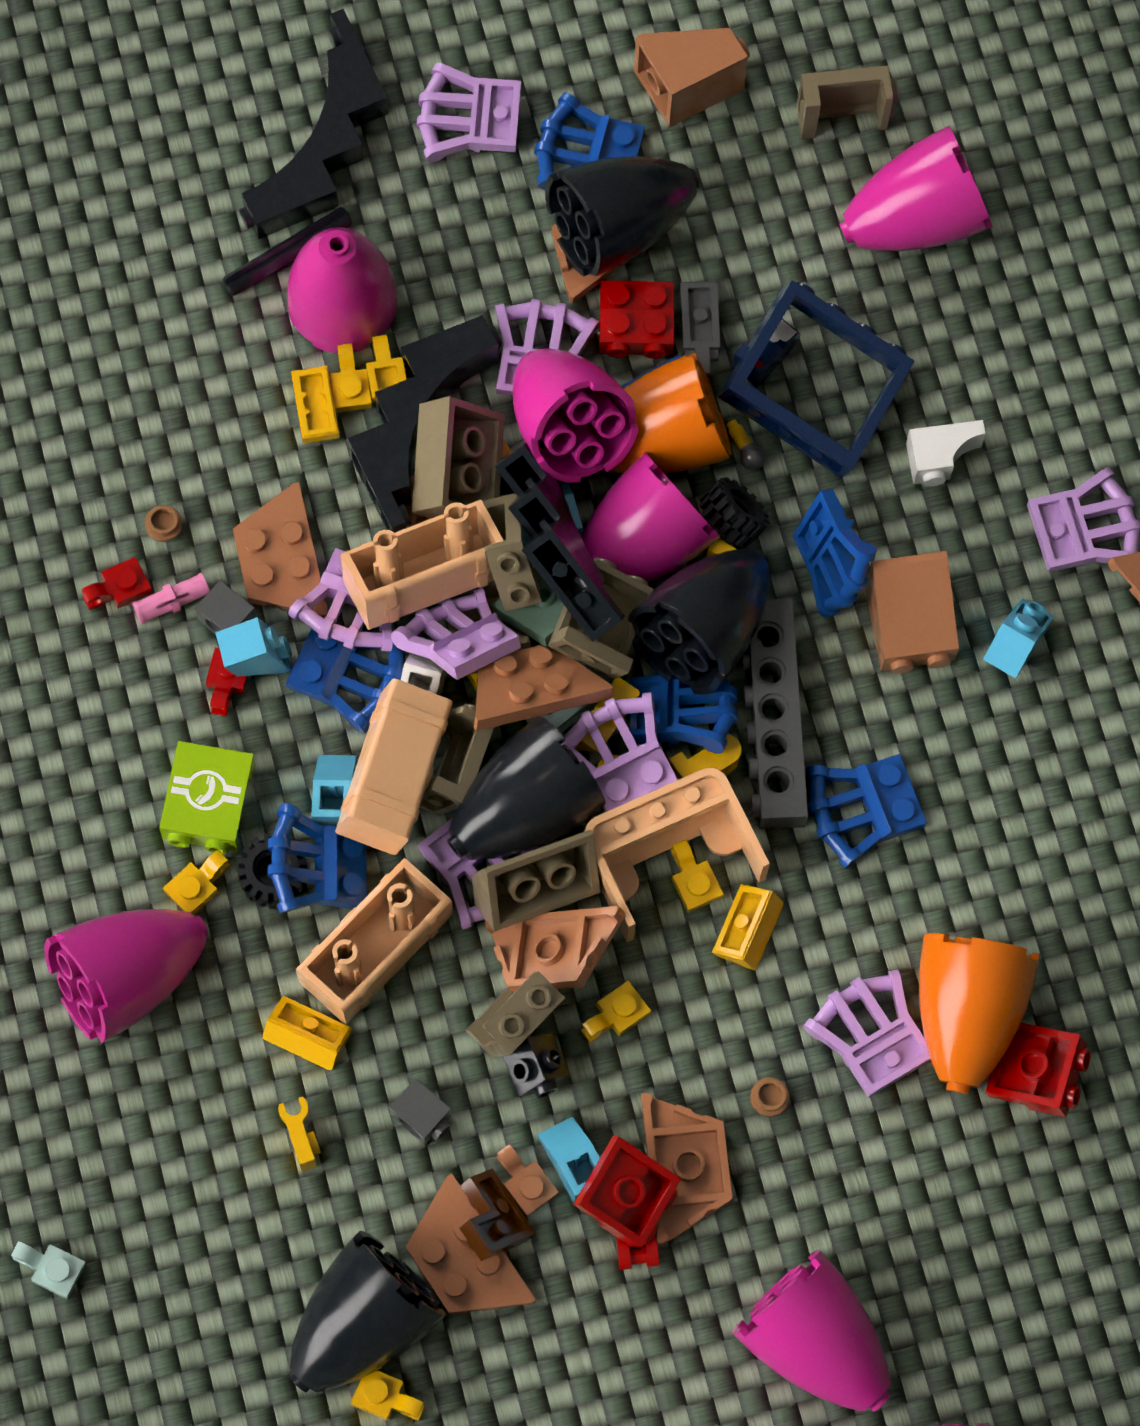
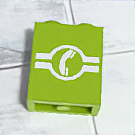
(206, 797)

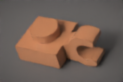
(528, 1184)

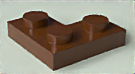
(499, 1219)

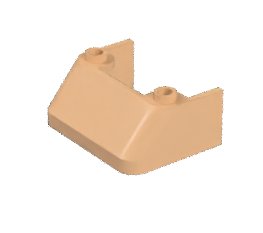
(652, 823)

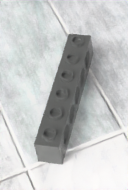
(789, 807)

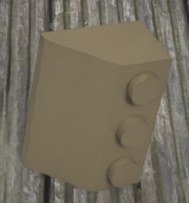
(456, 455)
(537, 881)

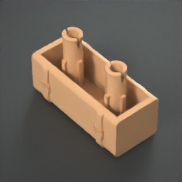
(420, 564)
(394, 767)
(374, 941)

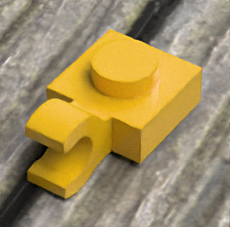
(384, 370)
(349, 385)
(695, 882)
(194, 887)
(619, 1011)
(303, 1143)
(381, 1395)

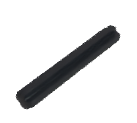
(281, 253)

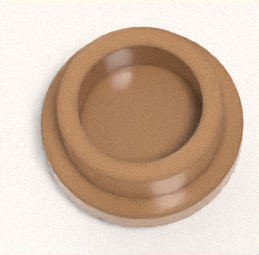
(163, 523)
(769, 1097)

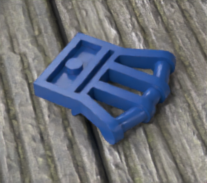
(610, 139)
(825, 544)
(322, 672)
(673, 721)
(886, 796)
(339, 863)

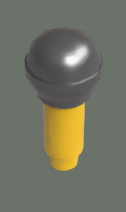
(751, 456)

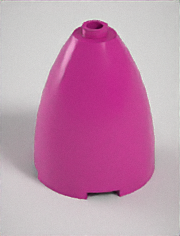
(918, 200)
(341, 290)
(559, 402)
(647, 524)
(123, 965)
(819, 1337)

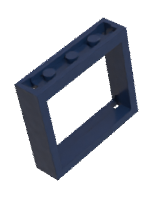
(785, 423)

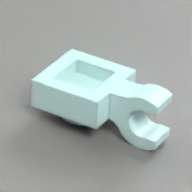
(54, 1270)

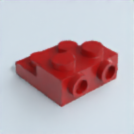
(636, 318)
(1041, 1070)
(628, 1193)

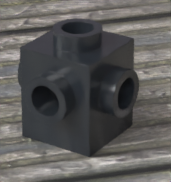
(537, 1066)

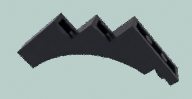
(304, 184)
(434, 371)
(555, 542)

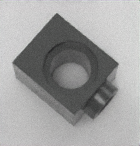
(223, 608)
(421, 1113)

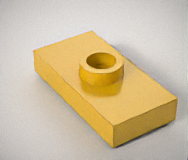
(315, 404)

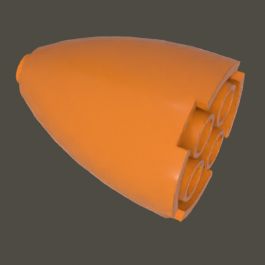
(676, 418)
(971, 1004)

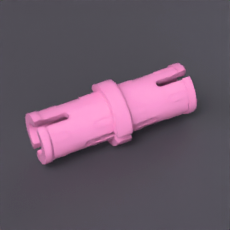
(171, 598)

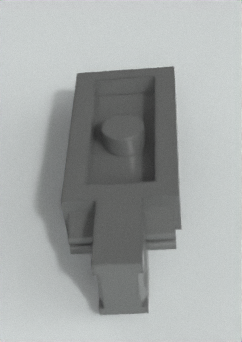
(700, 321)

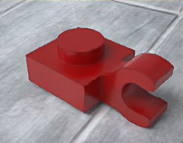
(121, 583)
(223, 683)

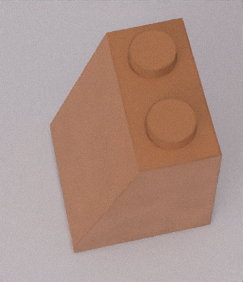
(690, 69)
(912, 612)

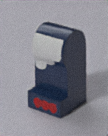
(776, 350)

